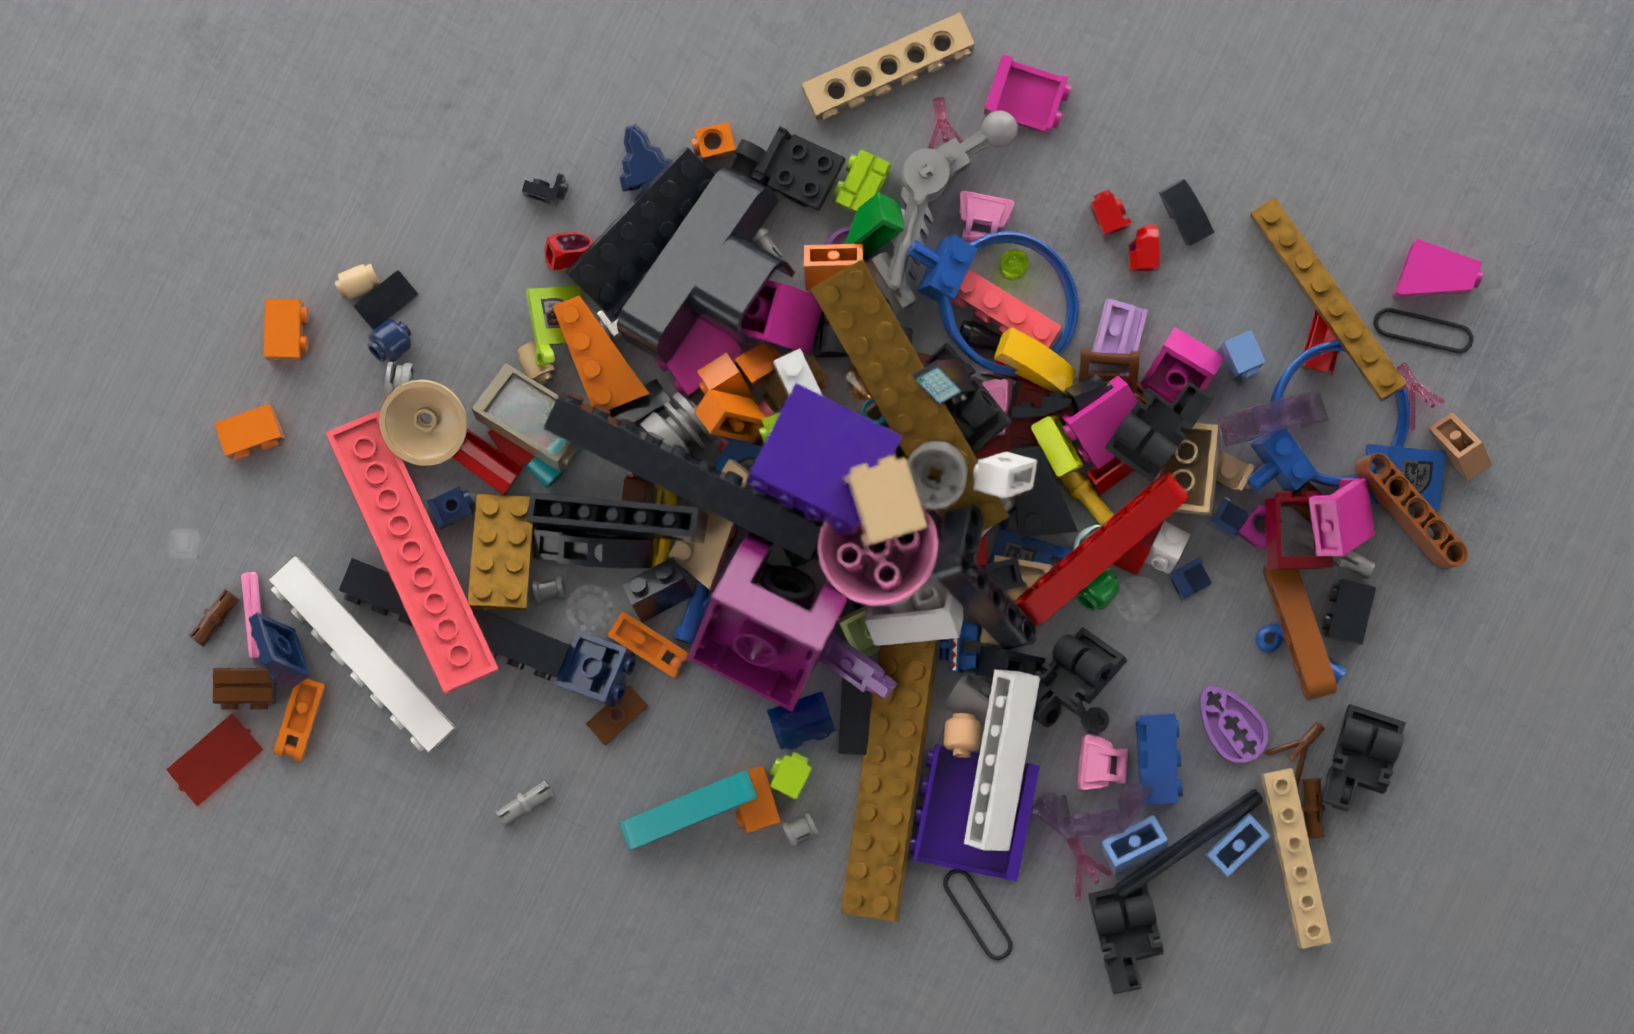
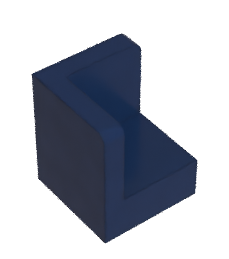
(1228, 518)
(1189, 579)

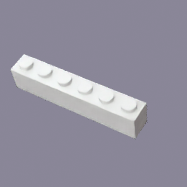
(1001, 760)

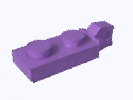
(856, 667)

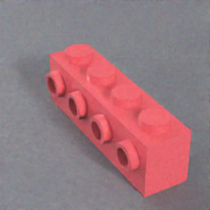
(1003, 309)

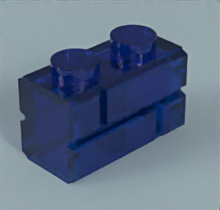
(806, 722)

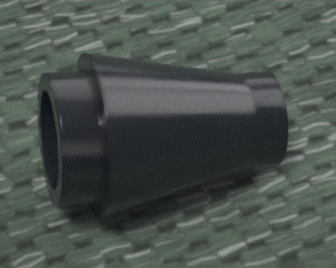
(979, 336)

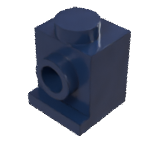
(445, 517)

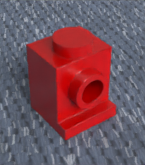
(1109, 213)

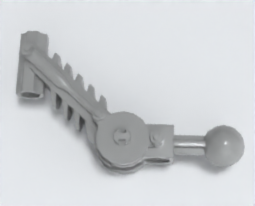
(923, 181)

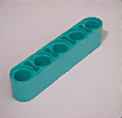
(688, 810)

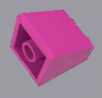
(783, 317)

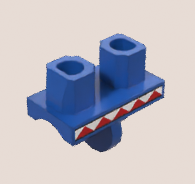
(958, 658)

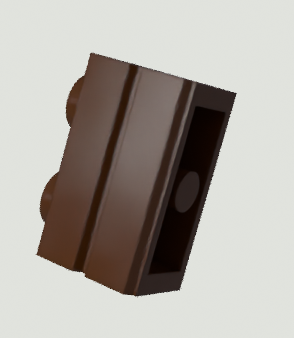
(243, 686)

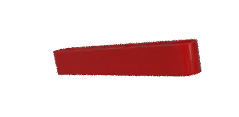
(1102, 548)

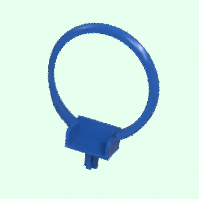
(948, 269)
(1282, 454)

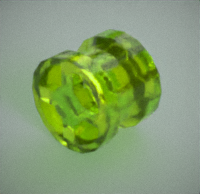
(1016, 259)

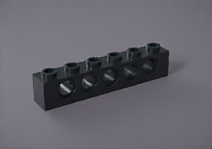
(617, 517)

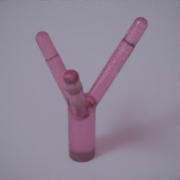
(942, 123)
(1414, 385)
(1083, 859)

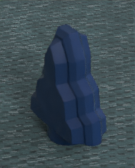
(642, 160)

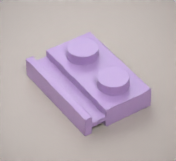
(1119, 328)

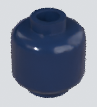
(389, 340)

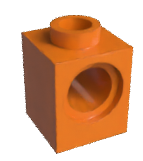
(721, 131)

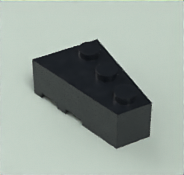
(1043, 507)

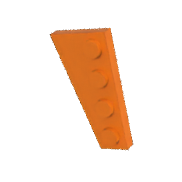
(601, 366)

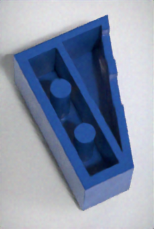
(1159, 757)

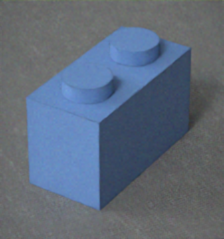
(1242, 356)
(1237, 845)
(1134, 846)

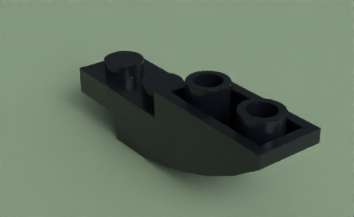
(593, 549)

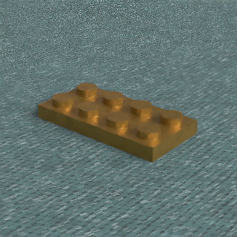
(500, 553)

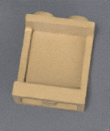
(885, 500)

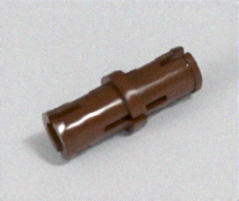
(214, 617)
(1313, 807)

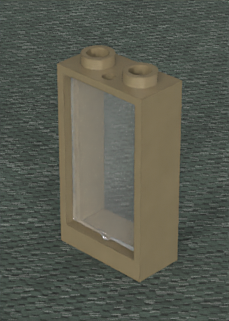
(518, 411)

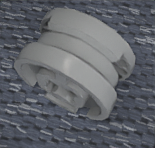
(397, 375)

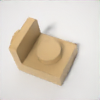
(1233, 472)

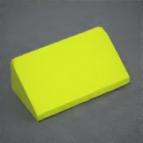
(1057, 445)

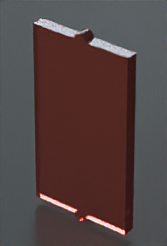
(214, 759)

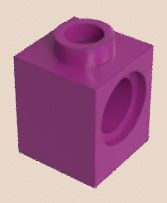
(1249, 533)

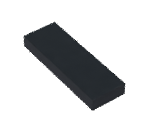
(854, 720)

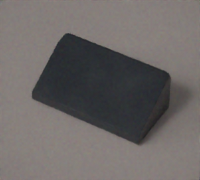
(385, 299)

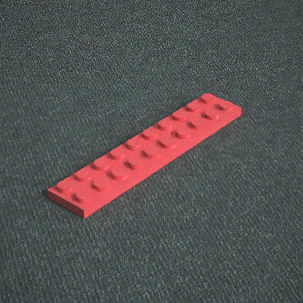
(412, 554)

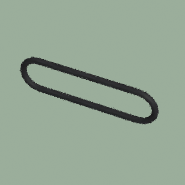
(1421, 341)
(945, 884)

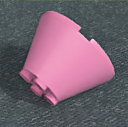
(880, 571)

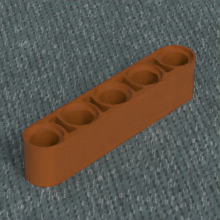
(1424, 514)
(1301, 632)

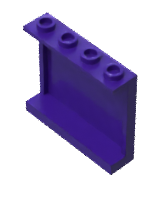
(813, 452)
(946, 816)

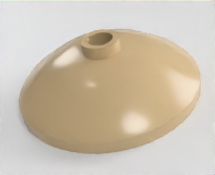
(411, 435)

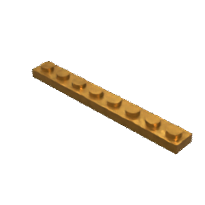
(1328, 299)

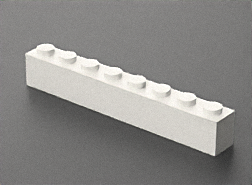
(362, 654)

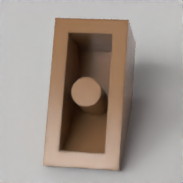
(1461, 446)

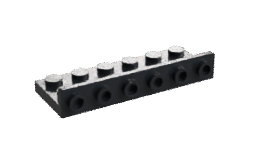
(634, 240)

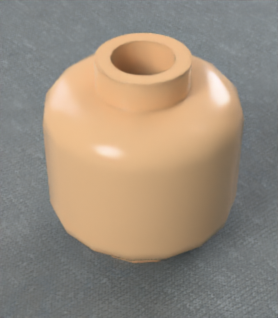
(962, 734)

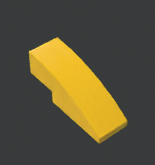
(1034, 361)

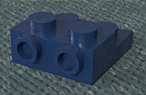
(279, 650)
(596, 669)

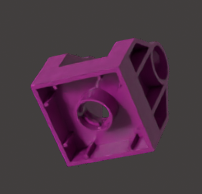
(760, 636)

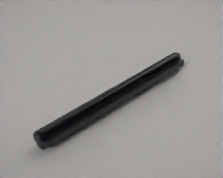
(1188, 843)

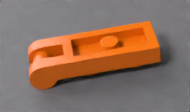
(647, 644)
(299, 719)

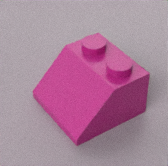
(1180, 362)

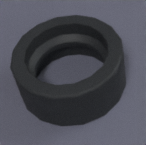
(789, 579)

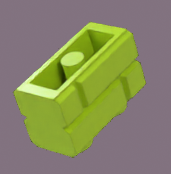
(864, 180)

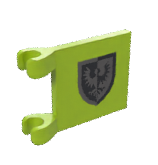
(544, 321)

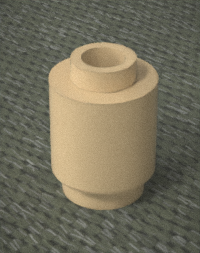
(357, 281)
(528, 363)

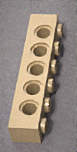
(951, 29)
(1295, 858)

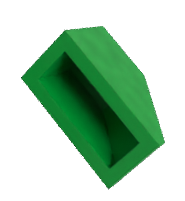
(876, 224)

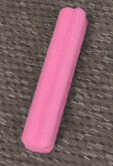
(252, 604)

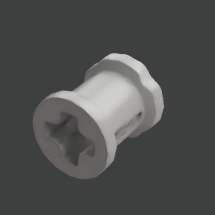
(801, 829)

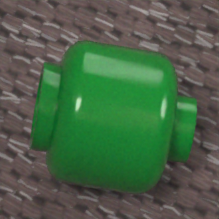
(1100, 591)

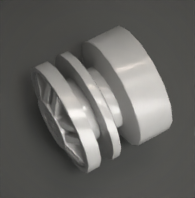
(680, 427)
(931, 491)

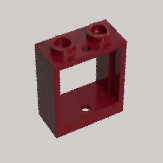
(1275, 560)

